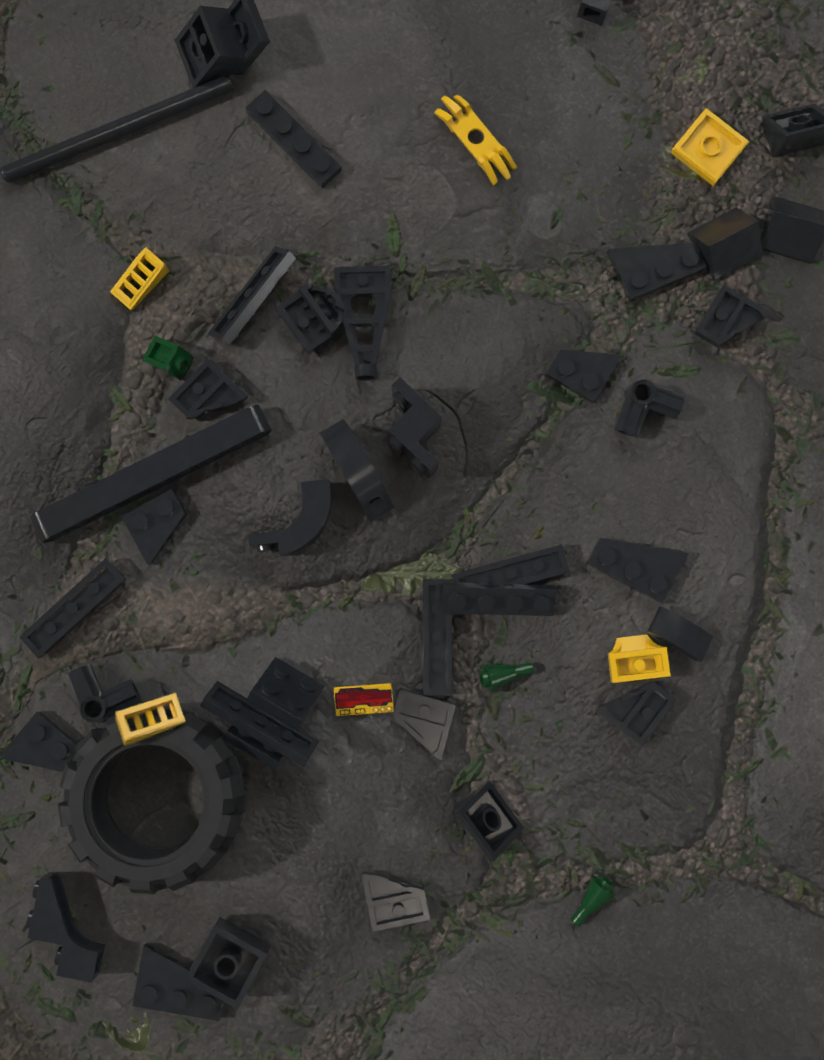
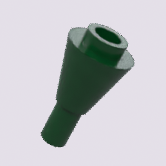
(496, 676)
(597, 894)

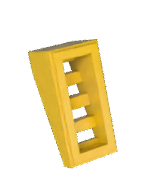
(139, 264)
(146, 708)

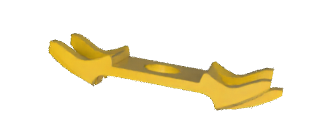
(486, 150)

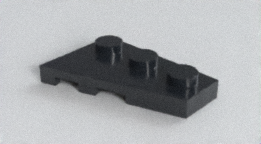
(638, 566)

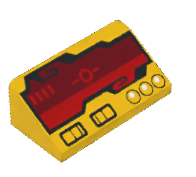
(363, 699)

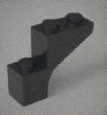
(53, 923)

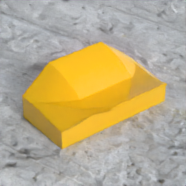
(637, 659)

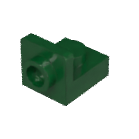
(168, 357)

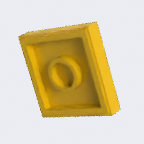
(709, 146)

